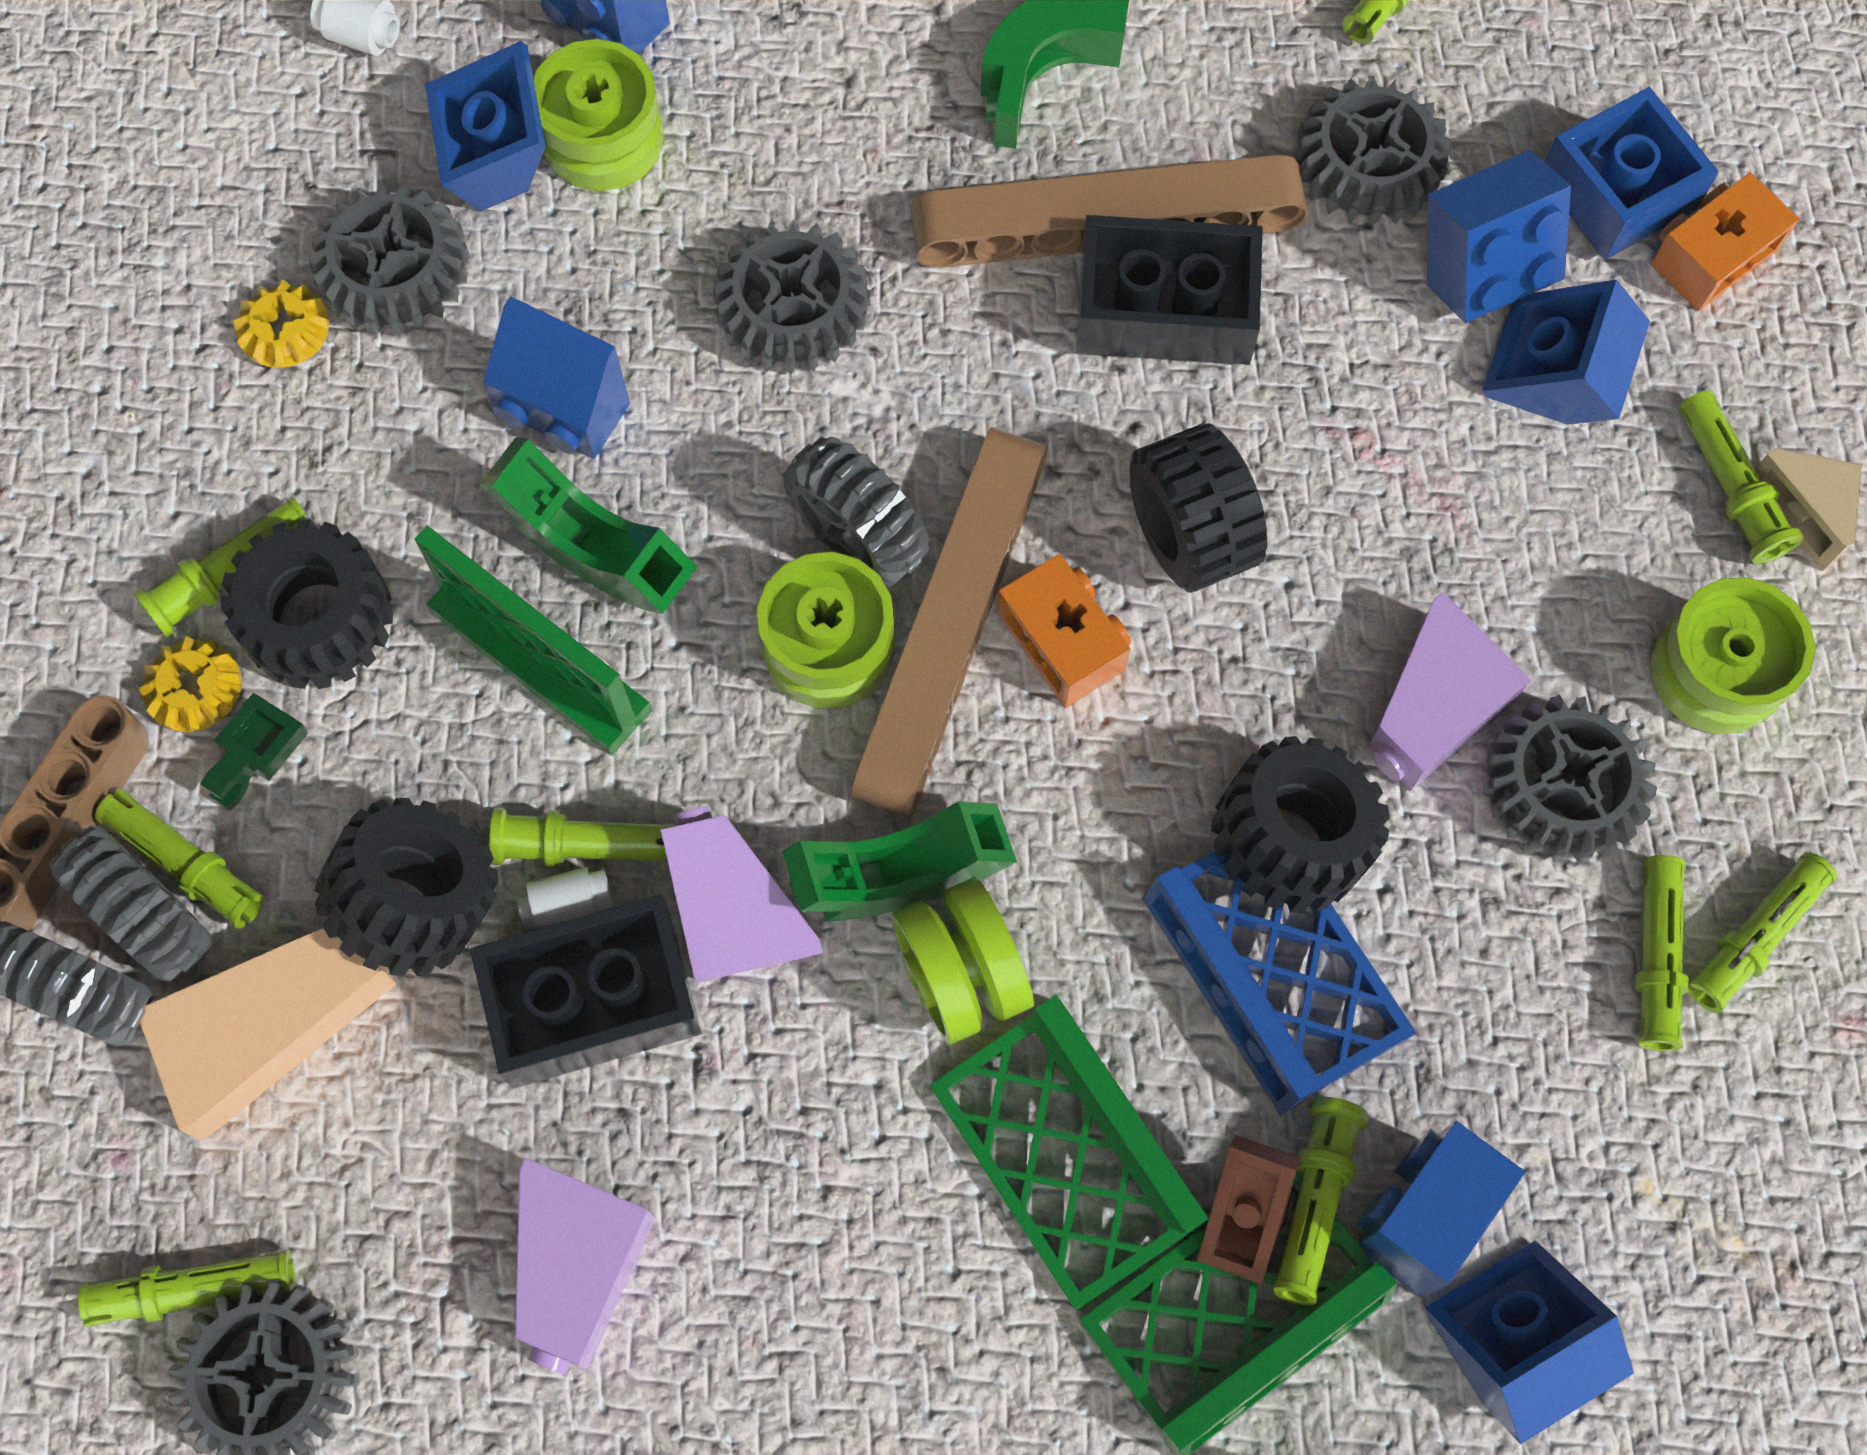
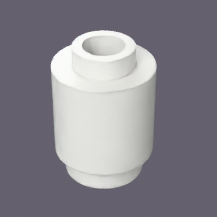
(357, 23)
(564, 898)

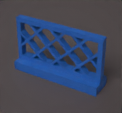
(1242, 1002)

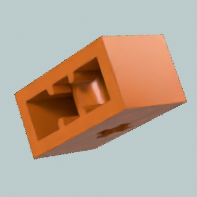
(1723, 240)
(1066, 660)

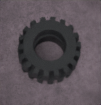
(1198, 507)
(280, 569)
(1324, 792)
(387, 921)

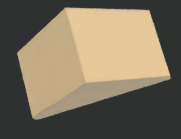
(1817, 498)

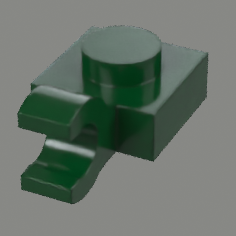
(254, 741)

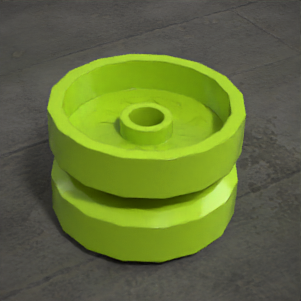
(598, 114)
(826, 630)
(1732, 655)
(969, 958)

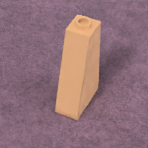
(254, 1024)

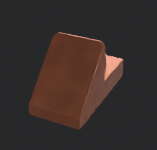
(1249, 1209)

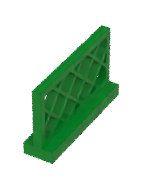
(530, 646)
(1117, 1121)
(1260, 1367)

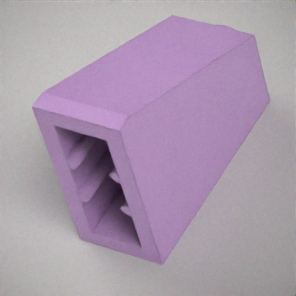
(1443, 695)
(729, 901)
(571, 1263)

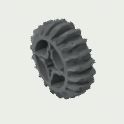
(1400, 147)
(403, 276)
(794, 317)
(856, 508)
(1553, 735)
(130, 904)
(70, 986)
(269, 1348)

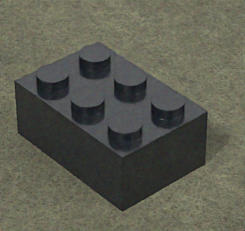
(1169, 289)
(585, 992)

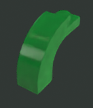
(1040, 38)
(607, 551)
(900, 867)

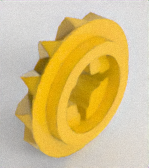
(298, 338)
(218, 685)

